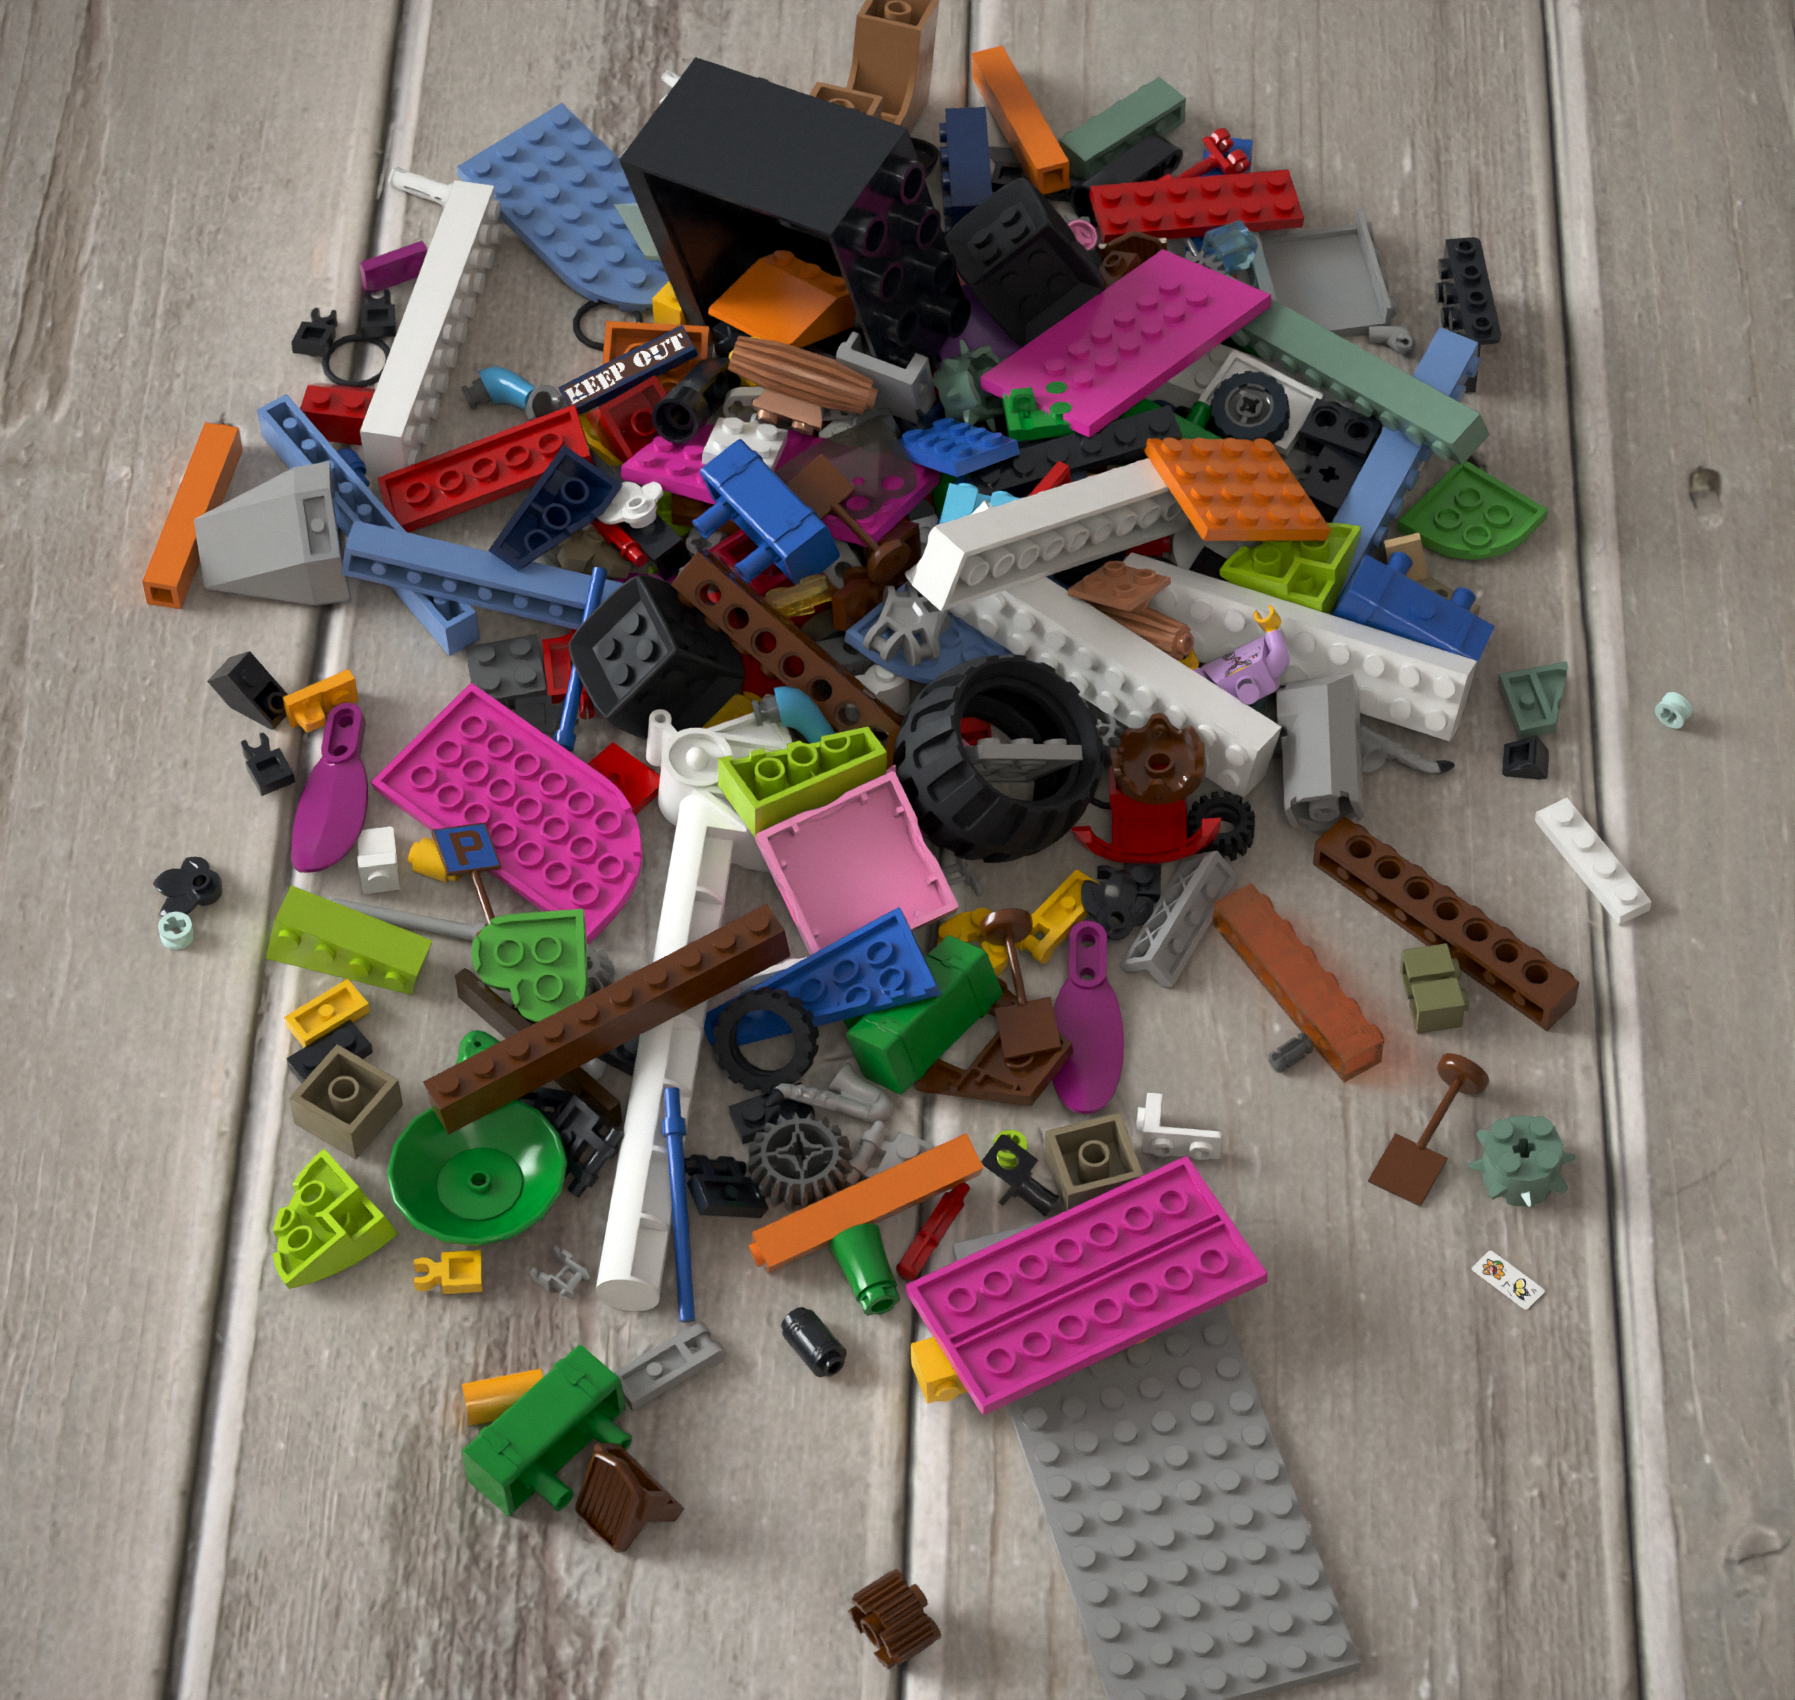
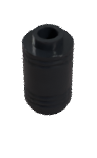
(813, 1342)

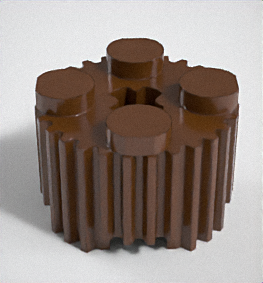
(894, 1619)

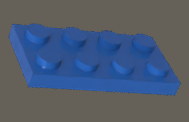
(957, 447)

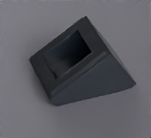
(1526, 759)

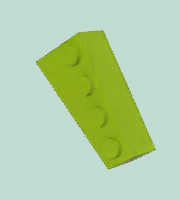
(800, 778)
(346, 943)

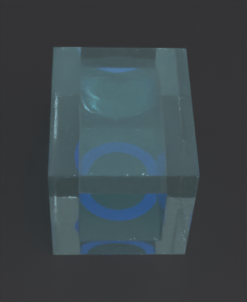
(1231, 245)

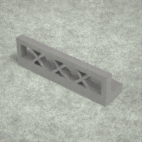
(1183, 919)

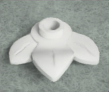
(633, 505)

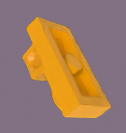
(310, 704)

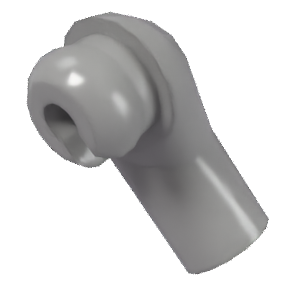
(1394, 336)

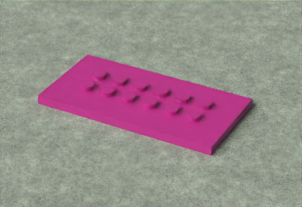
(1129, 340)
(1085, 1284)

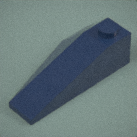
(558, 506)

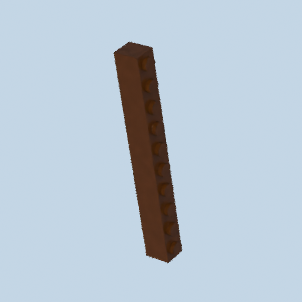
(607, 1019)

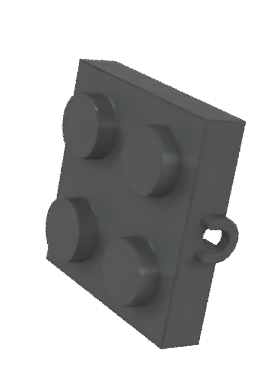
(508, 668)

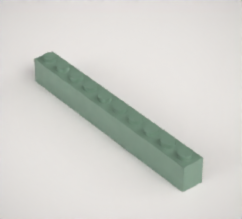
(1365, 381)

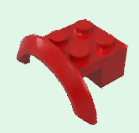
(1147, 831)

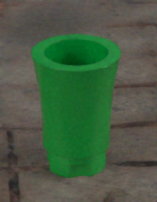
(866, 1267)

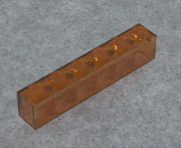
(1298, 982)

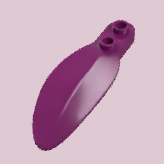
(334, 795)
(1092, 1022)

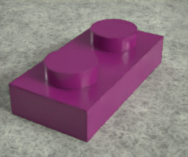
(393, 267)

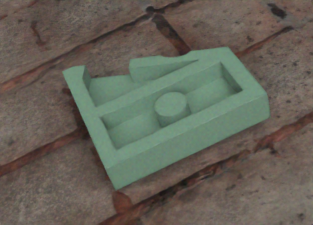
(1534, 697)

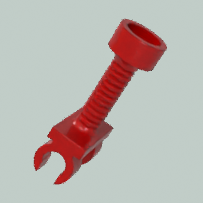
(1215, 145)

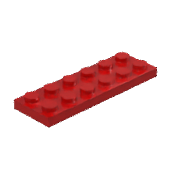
(1197, 205)
(481, 470)

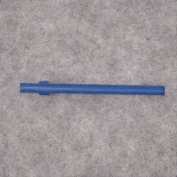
(565, 735)
(674, 1129)

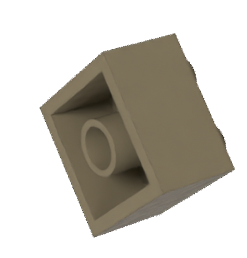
(346, 1101)
(1090, 1159)

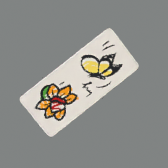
(1508, 1280)

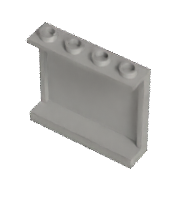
(1326, 276)

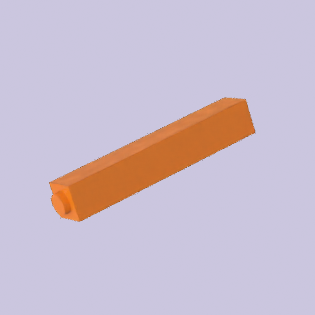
(1020, 120)
(200, 491)
(865, 1203)

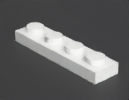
(1593, 861)

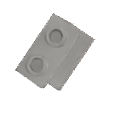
(899, 388)

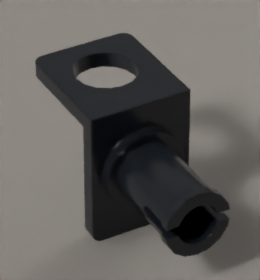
(1020, 1177)

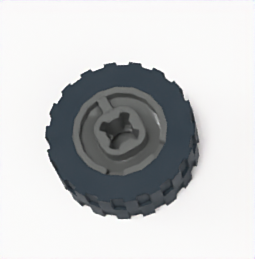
(1250, 408)

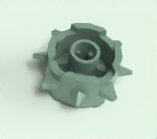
(961, 386)
(1522, 1160)

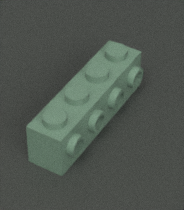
(1106, 136)

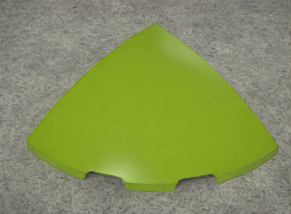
(1297, 570)
(326, 1225)

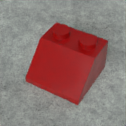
(337, 410)
(626, 421)

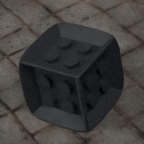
(1023, 261)
(654, 654)

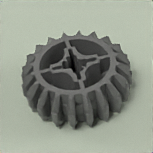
(775, 1161)

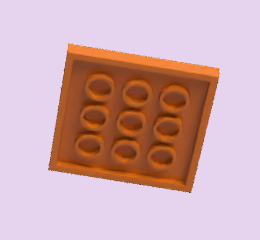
(1236, 490)

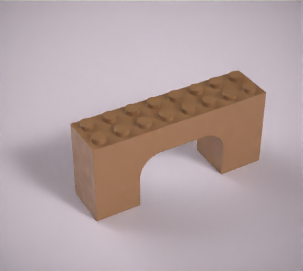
(889, 61)

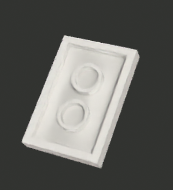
(1299, 396)

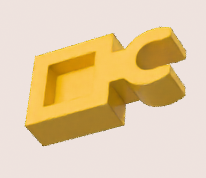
(456, 1272)

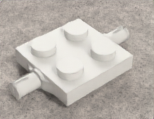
(761, 437)

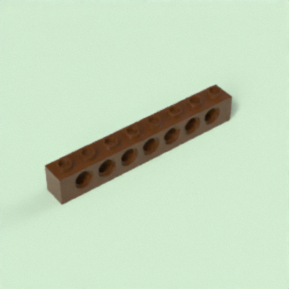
(791, 641)
(1442, 917)

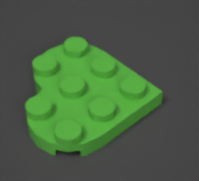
(536, 959)

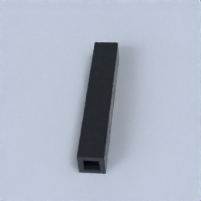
(658, 540)

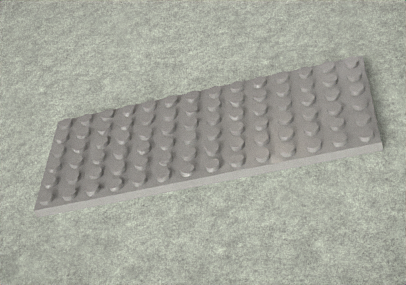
(1179, 1520)

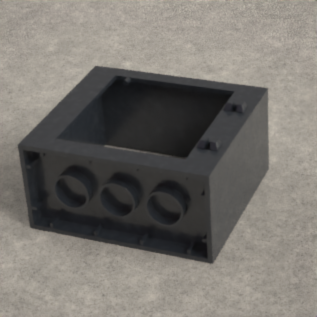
(761, 169)

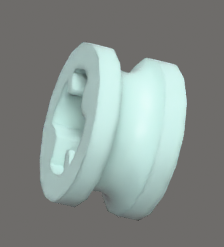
(1673, 710)
(172, 940)

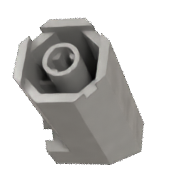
(1321, 751)

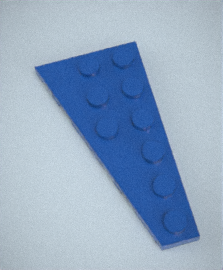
(849, 978)

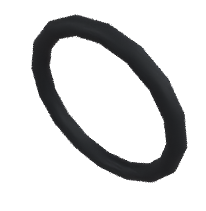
(576, 324)
(351, 338)

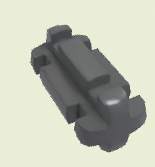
(1291, 1052)

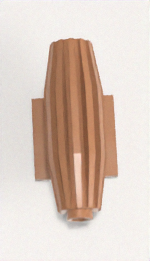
(799, 383)
(1124, 597)

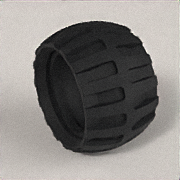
(949, 793)

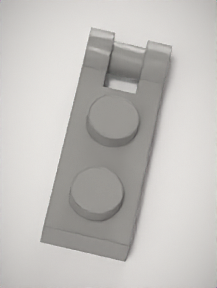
(669, 1365)

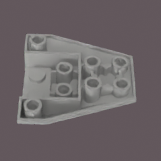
(276, 541)

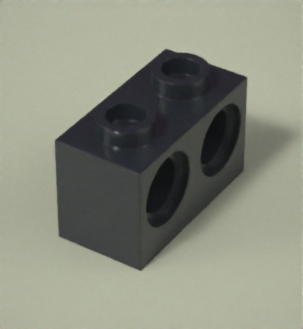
(1344, 427)

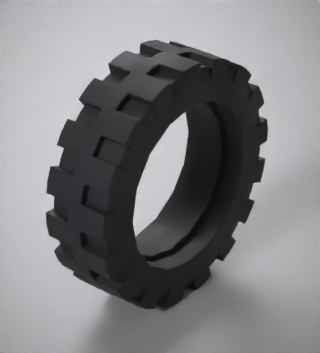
(784, 1006)

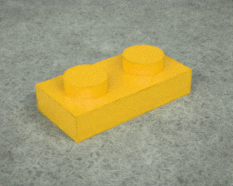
(326, 1012)

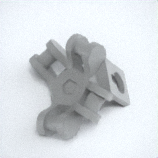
(907, 616)

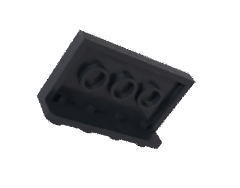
(1467, 295)

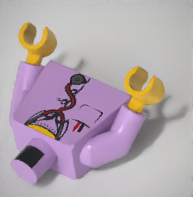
(1252, 668)

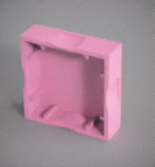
(855, 864)

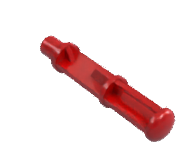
(615, 534)
(932, 1232)

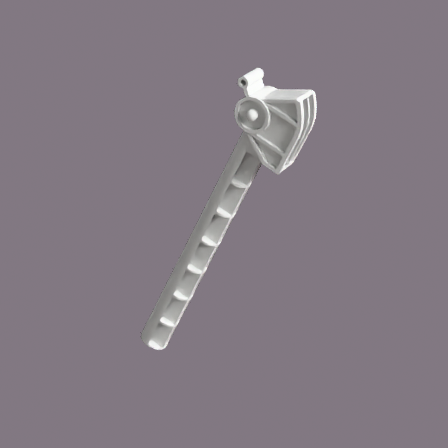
(704, 846)

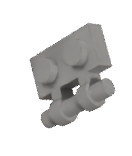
(893, 1153)

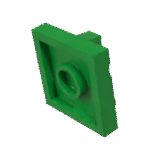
(1028, 421)

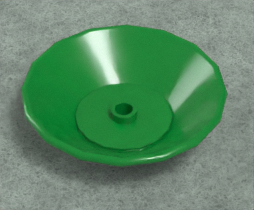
(507, 1149)

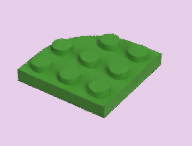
(1472, 515)

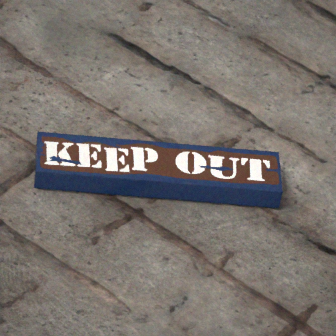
(629, 370)

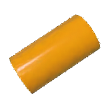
(491, 1397)

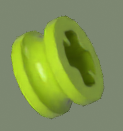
(1006, 1159)

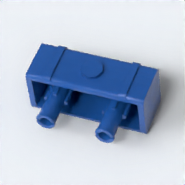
(767, 513)
(1395, 604)

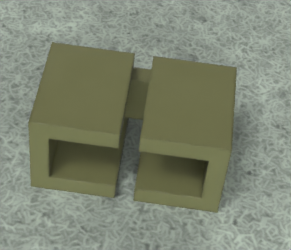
(1432, 981)

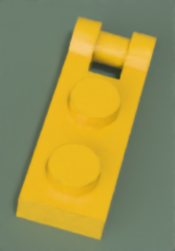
(1056, 918)

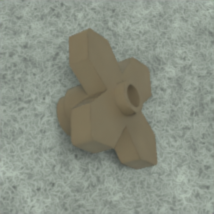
(589, 550)

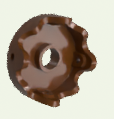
(1159, 744)

